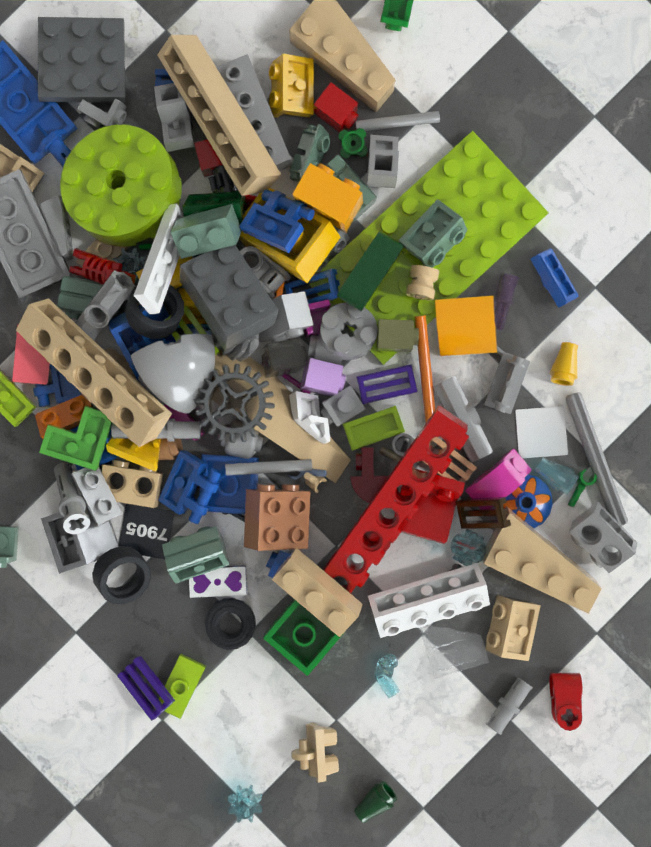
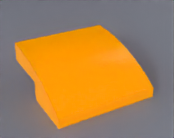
(466, 325)

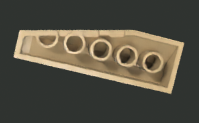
(282, 427)

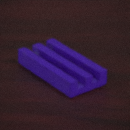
(363, 389)
(137, 693)

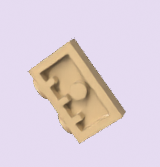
(512, 628)

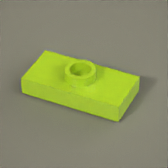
(183, 684)

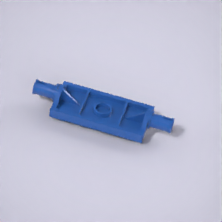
(32, 124)

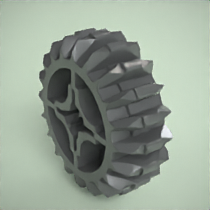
(221, 382)

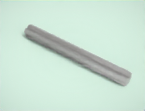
(596, 457)

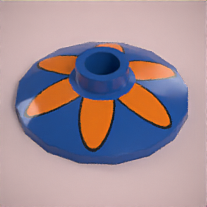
(540, 501)

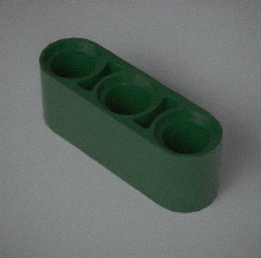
(370, 271)

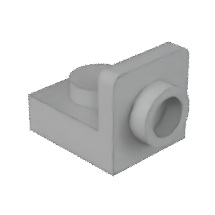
(342, 407)

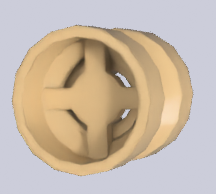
(422, 283)

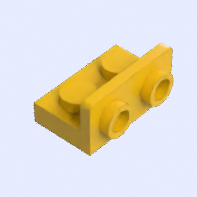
(292, 86)

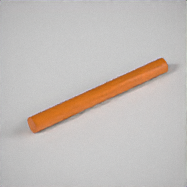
(425, 367)

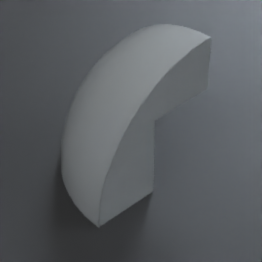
(177, 369)

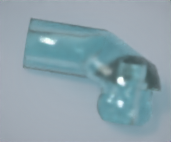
(384, 673)

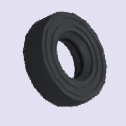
(225, 640)

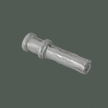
(71, 504)

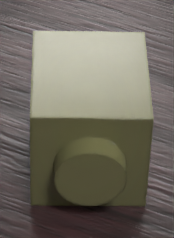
(396, 335)

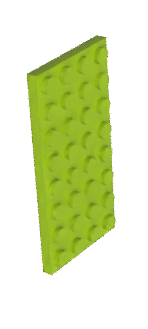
(496, 216)

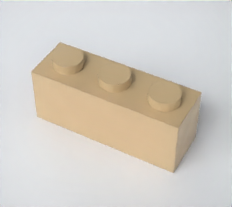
(318, 592)

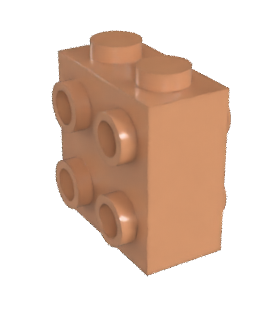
(276, 518)

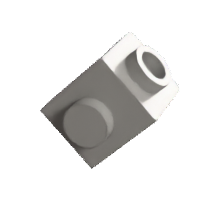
(97, 117)

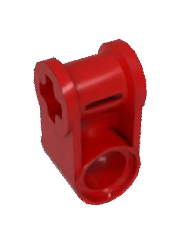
(565, 694)

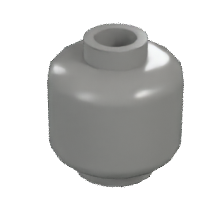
(239, 448)

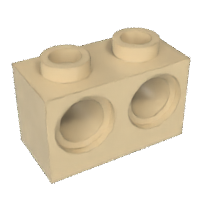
(130, 491)

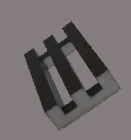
(499, 511)

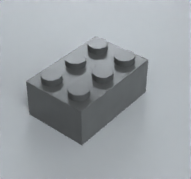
(228, 295)

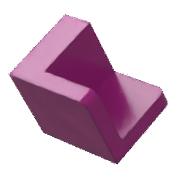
(317, 311)

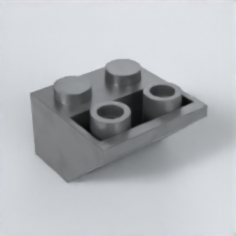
(78, 549)

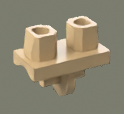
(312, 752)

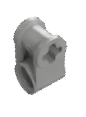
(266, 270)

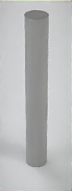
(398, 121)
(268, 467)

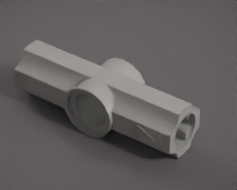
(108, 299)
(454, 401)

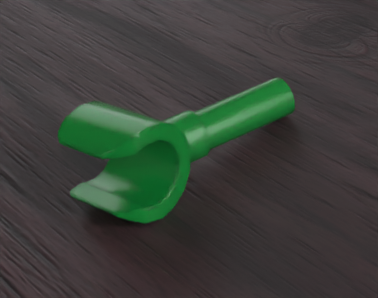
(581, 484)

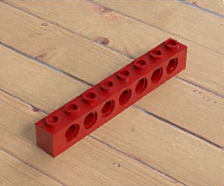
(440, 424)

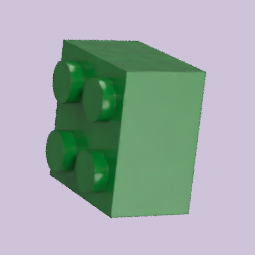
(300, 637)

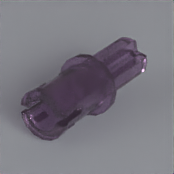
(504, 298)

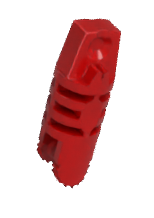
(96, 267)

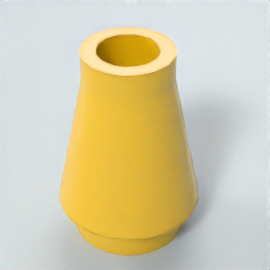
(565, 365)

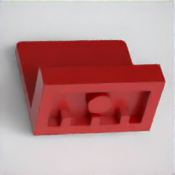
(435, 512)

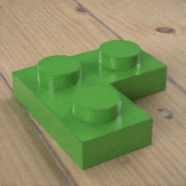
(79, 448)

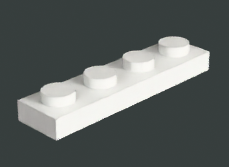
(159, 264)

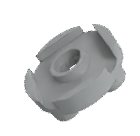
(341, 344)

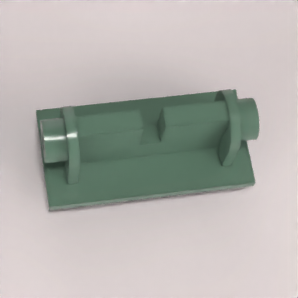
(315, 143)

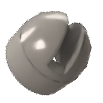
(398, 443)

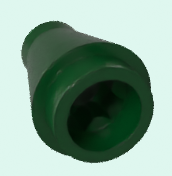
(377, 801)

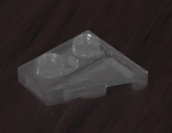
(452, 649)

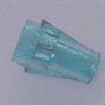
(557, 475)

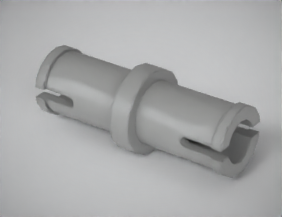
(509, 705)

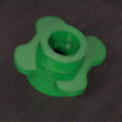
(357, 136)

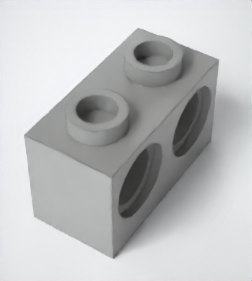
(608, 534)

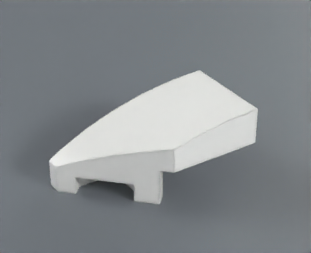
(307, 415)

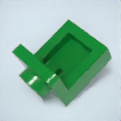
(396, 14)

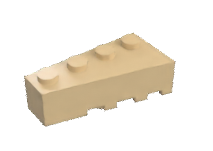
(342, 51)
(538, 563)

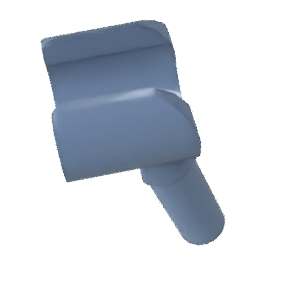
(315, 472)

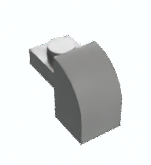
(174, 117)
(383, 161)

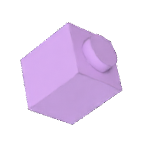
(322, 377)

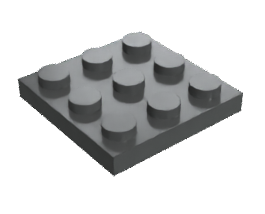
(81, 59)

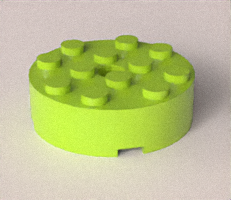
(101, 166)

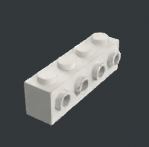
(429, 600)

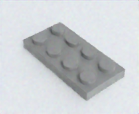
(26, 240)

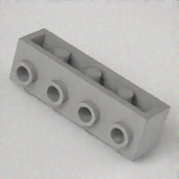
(246, 89)

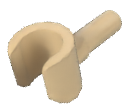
(313, 481)

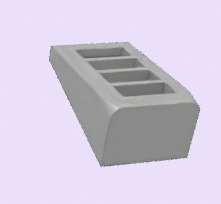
(58, 223)

